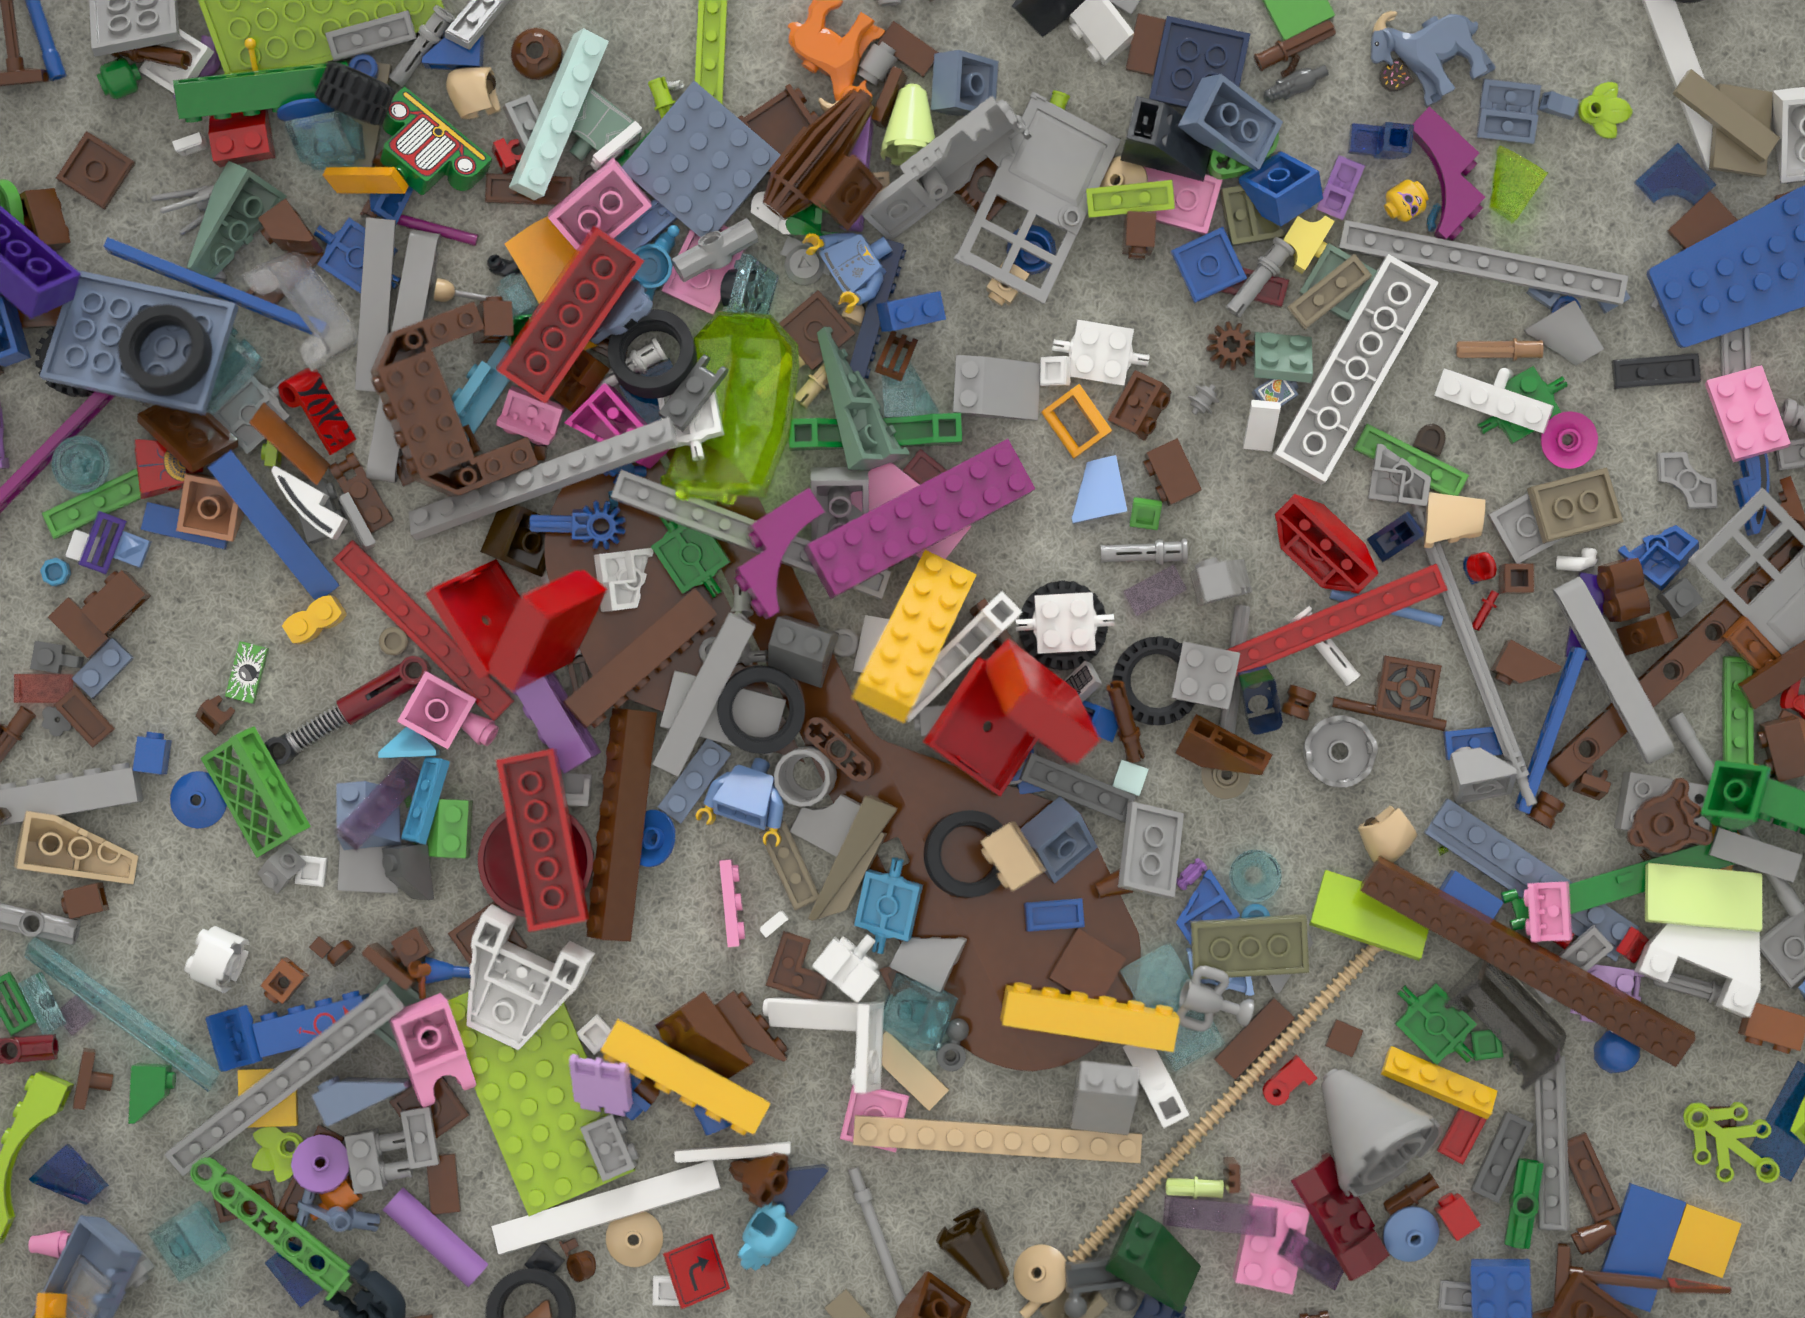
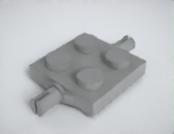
(242, 407)

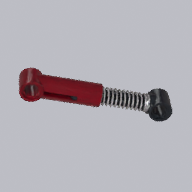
(350, 708)

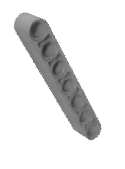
(1613, 670)

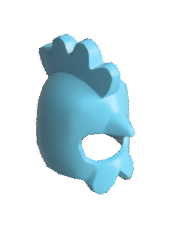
(766, 1236)

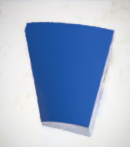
(1667, 550)

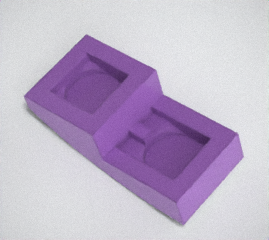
(1340, 187)

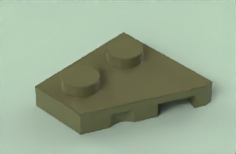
(1244, 221)

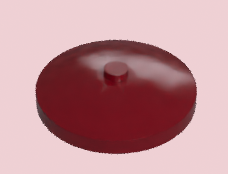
(499, 869)

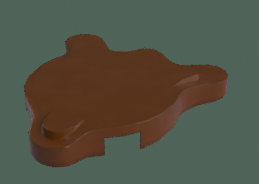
(1667, 821)

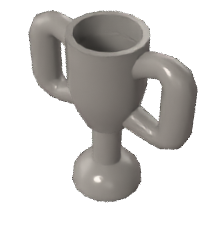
(1207, 1000)

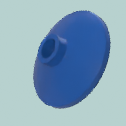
(302, 109)
(211, 806)
(657, 826)

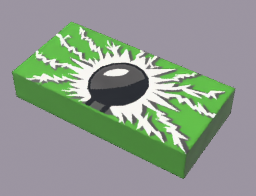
(246, 672)

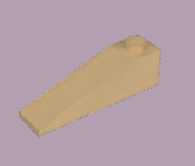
(63, 848)

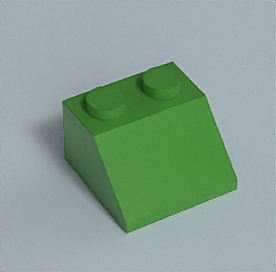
(451, 829)

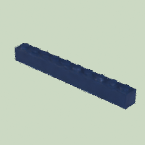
(870, 327)

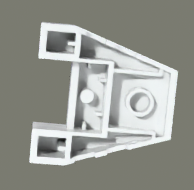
(1718, 950)
(513, 987)

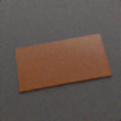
(289, 443)

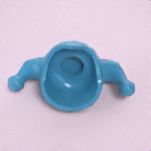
(657, 262)

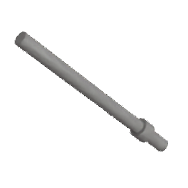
(863, 1197)

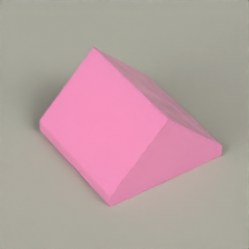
(436, 709)

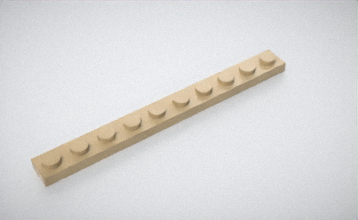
(996, 1139)

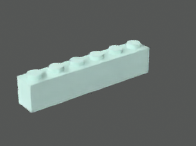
(558, 114)

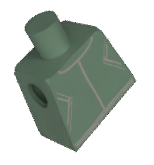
(597, 125)

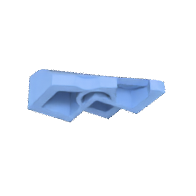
(1100, 491)

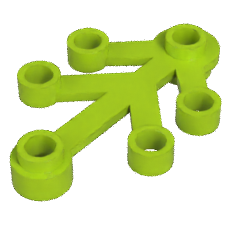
(1727, 1138)

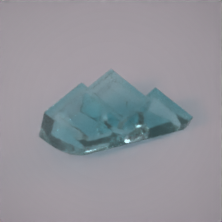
(906, 397)

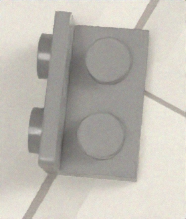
(609, 1146)

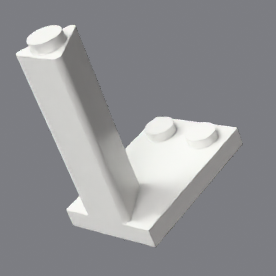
(862, 1017)

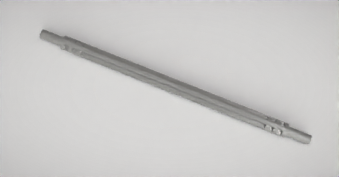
(1475, 657)

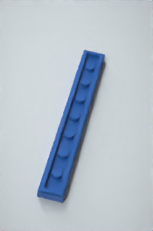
(206, 284)

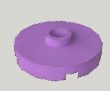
(325, 1178)

